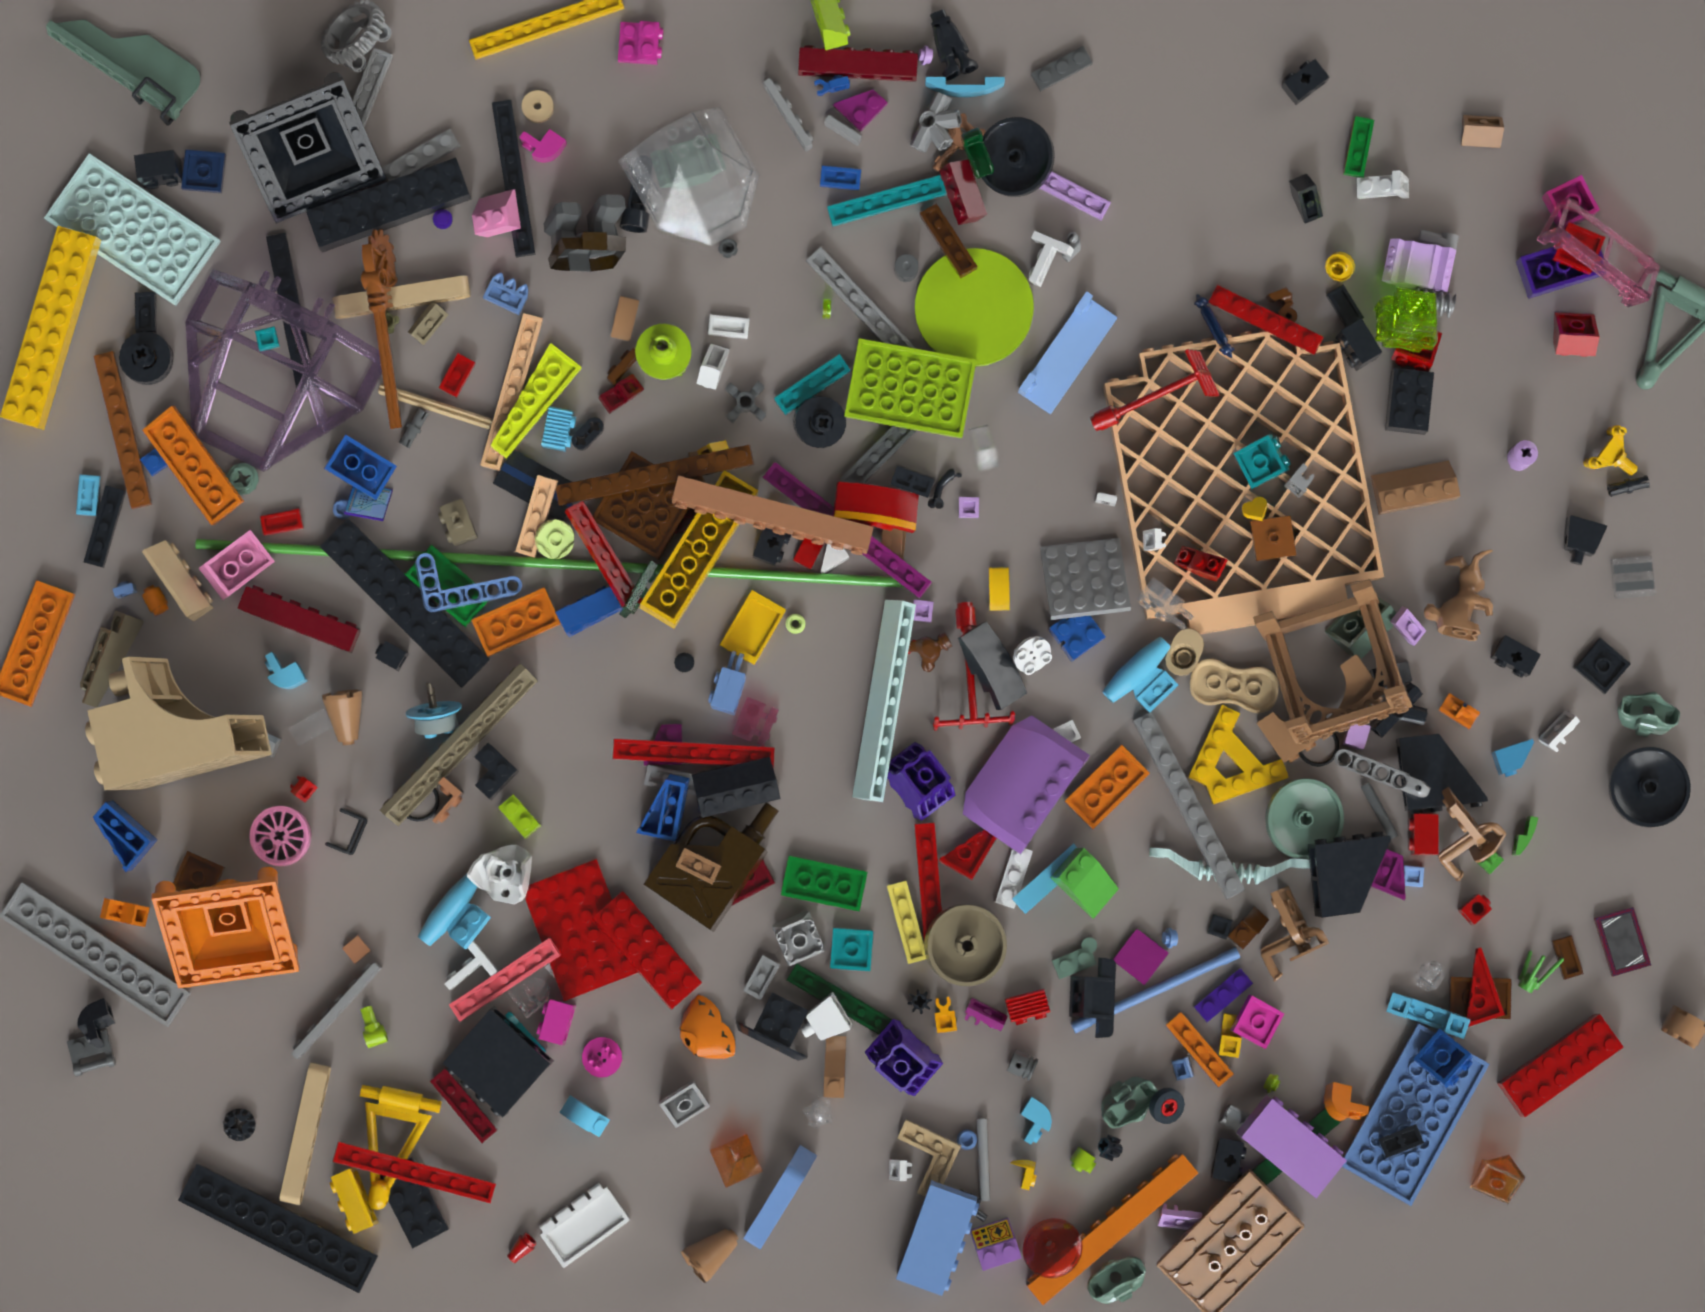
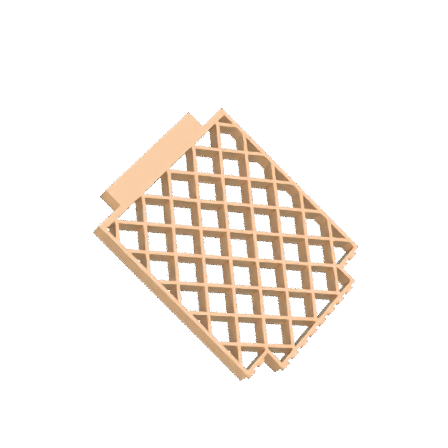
(1285, 601)

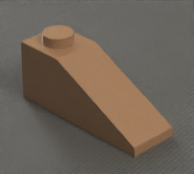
(834, 1067)

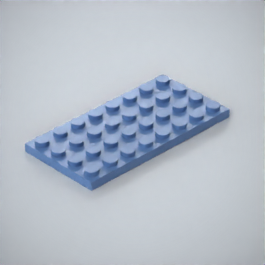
(1404, 1100)

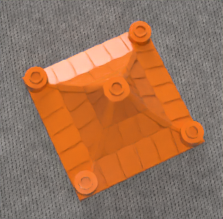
(225, 930)

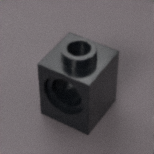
(391, 655)

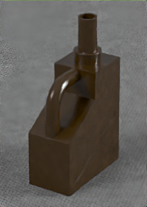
(737, 855)

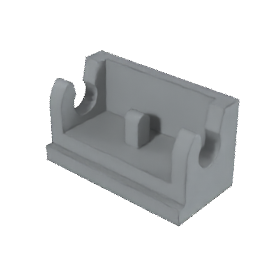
(1297, 483)
(1233, 1117)

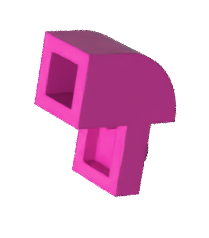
(545, 150)

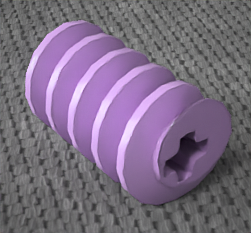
(1518, 462)

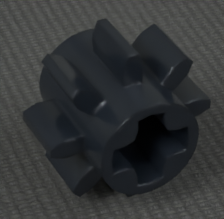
(924, 1005)
(1110, 1147)

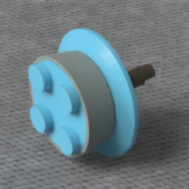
(434, 716)

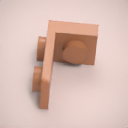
(448, 789)

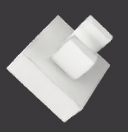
(1153, 539)
(898, 1170)

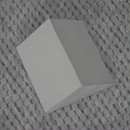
(684, 1104)

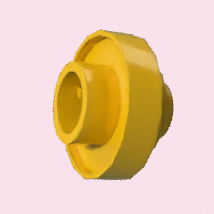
(1340, 266)

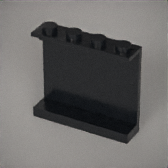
(497, 1062)

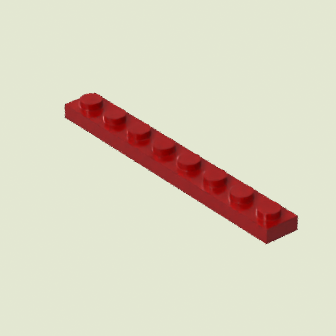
(688, 752)
(413, 1172)

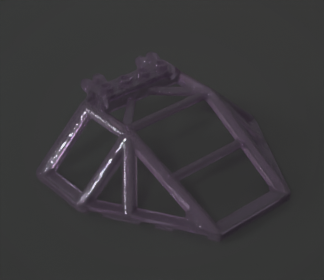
(310, 383)

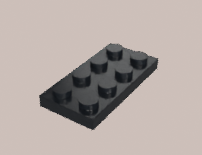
(416, 1211)

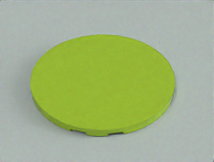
(976, 315)

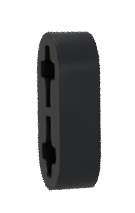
(584, 430)

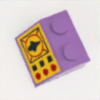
(995, 1244)

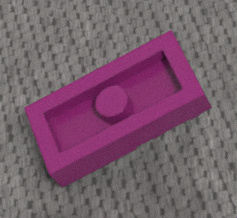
(985, 1013)

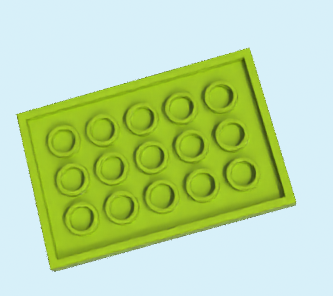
(910, 388)

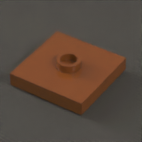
(1273, 538)

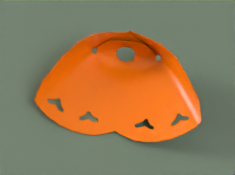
(706, 1031)

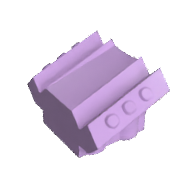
(1418, 265)

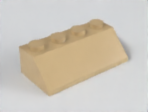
(178, 579)

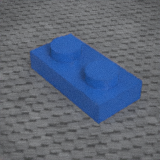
(840, 178)

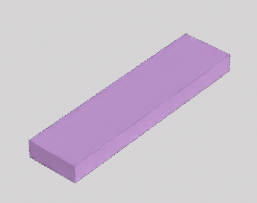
(1076, 195)

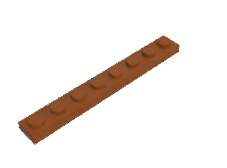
(122, 430)

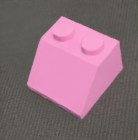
(496, 214)

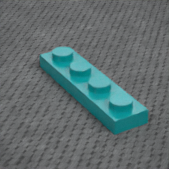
(812, 384)

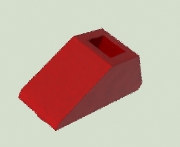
(1200, 563)

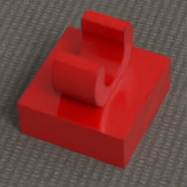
(303, 788)

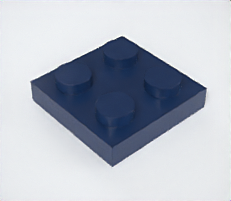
(203, 171)

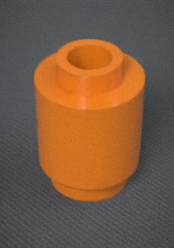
(155, 600)

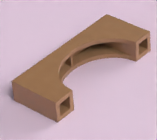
(1358, 684)

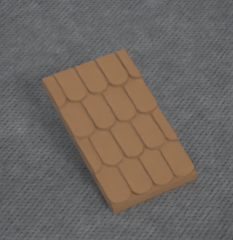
(1230, 1244)

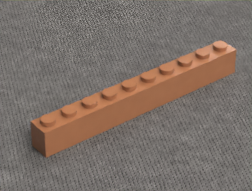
(772, 515)

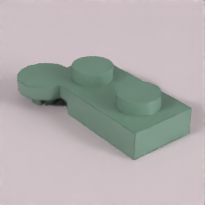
(1076, 960)

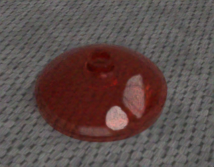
(1057, 1258)

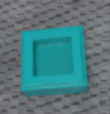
(267, 338)

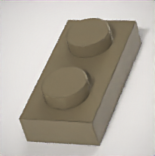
(428, 323)

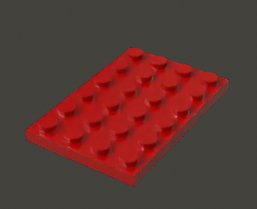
(564, 912)

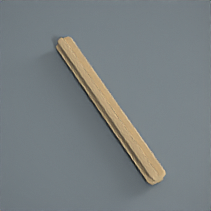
(441, 408)

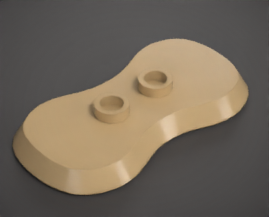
(1218, 683)

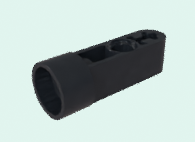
(634, 217)

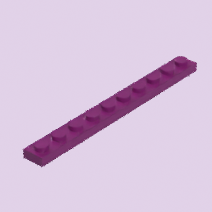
(876, 553)

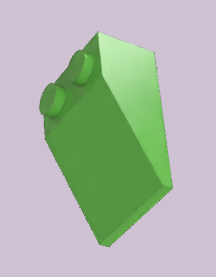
(1085, 881)

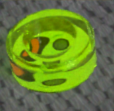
(826, 309)

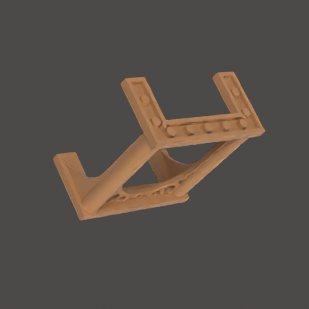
(1300, 725)

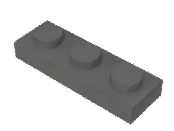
(1061, 68)

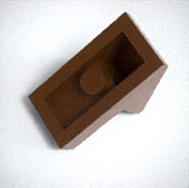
(1248, 928)

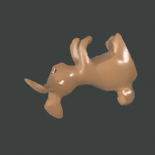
(1456, 613)

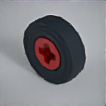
(1163, 1097)

